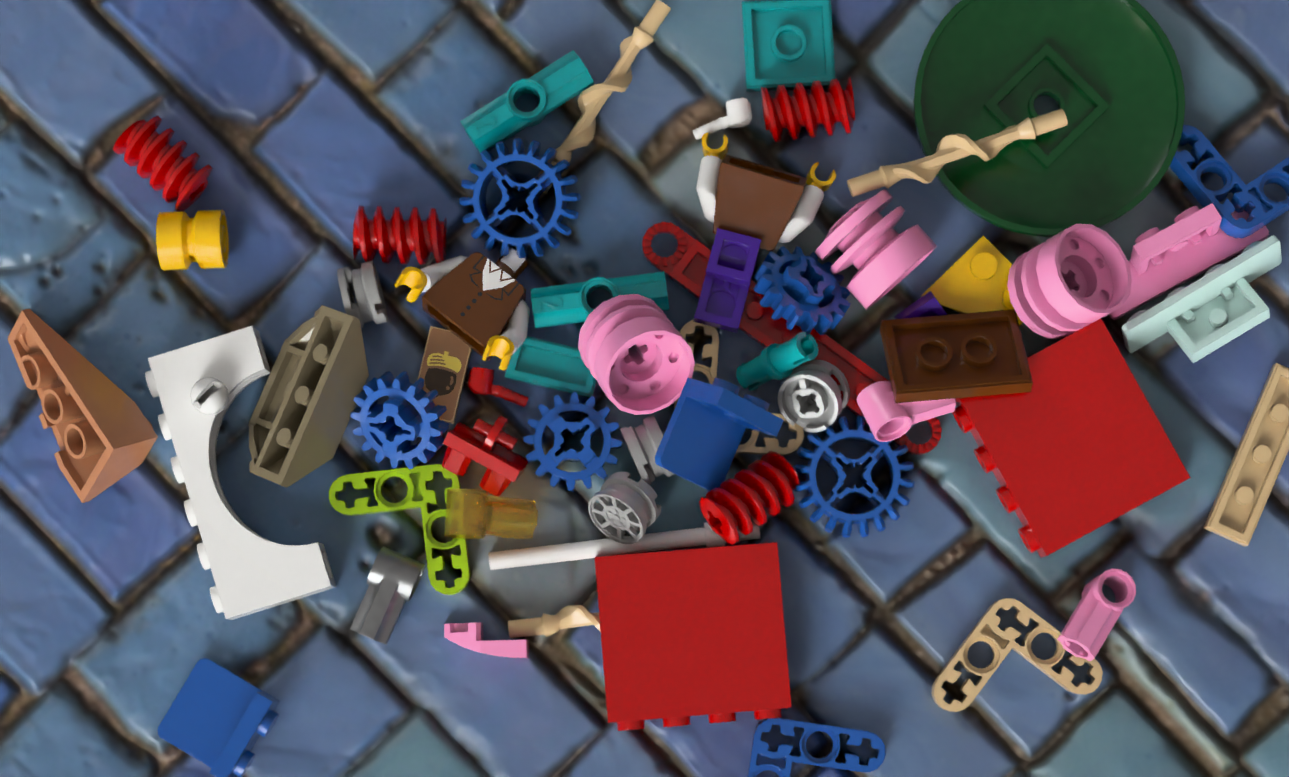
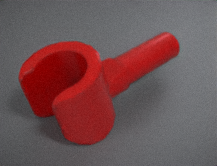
(481, 383)

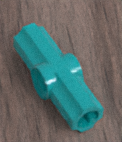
(551, 85)
(569, 305)

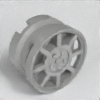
(367, 291)
(812, 396)
(643, 445)
(624, 507)

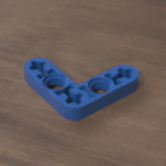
(1245, 197)
(781, 760)

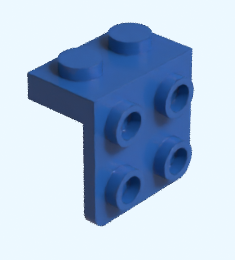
(709, 429)
(219, 719)

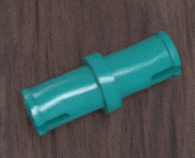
(777, 361)

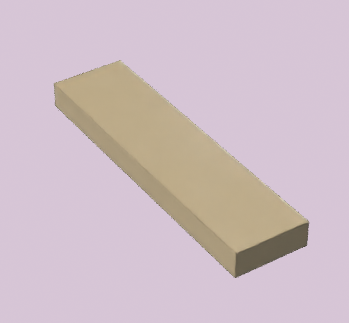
(1254, 463)

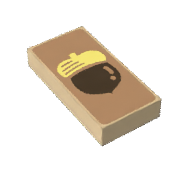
(445, 369)

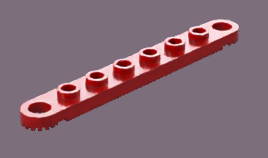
(688, 269)

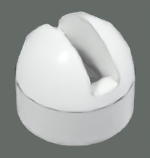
(216, 402)

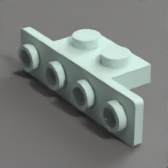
(1211, 308)

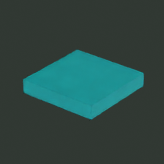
(787, 43)

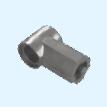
(390, 586)

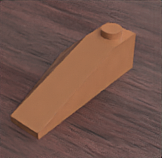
(92, 418)

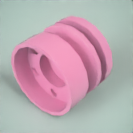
(875, 248)
(1069, 281)
(635, 354)

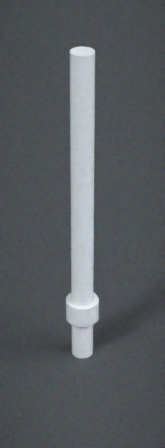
(609, 547)

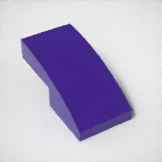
(727, 280)

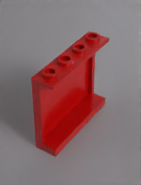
(1075, 444)
(693, 635)

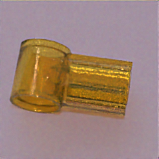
(477, 515)

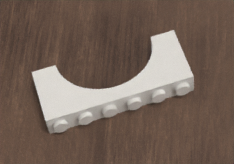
(246, 567)

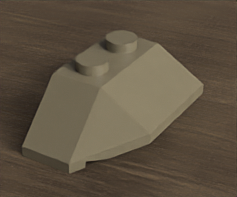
(308, 398)

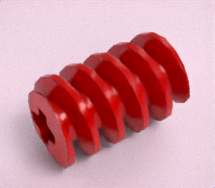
(808, 109)
(163, 162)
(399, 236)
(750, 497)

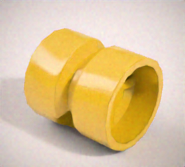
(190, 240)

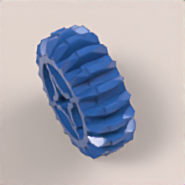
(496, 168)
(837, 462)

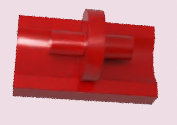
(489, 447)

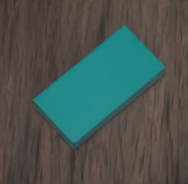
(551, 367)

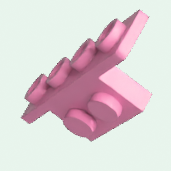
(1180, 253)

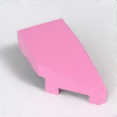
(471, 637)

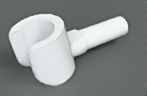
(738, 116)

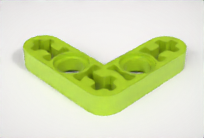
(417, 497)

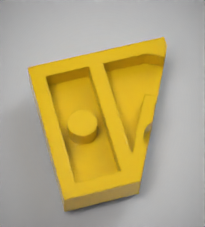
(975, 281)

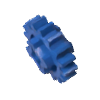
(799, 287)
(399, 420)
(553, 420)

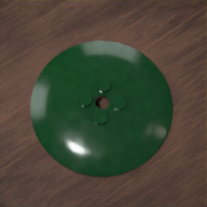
(1101, 66)

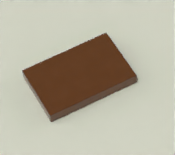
(955, 356)

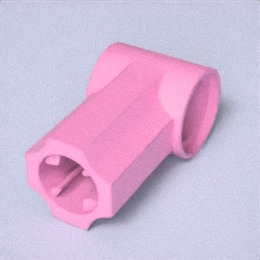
(892, 419)
(1096, 614)

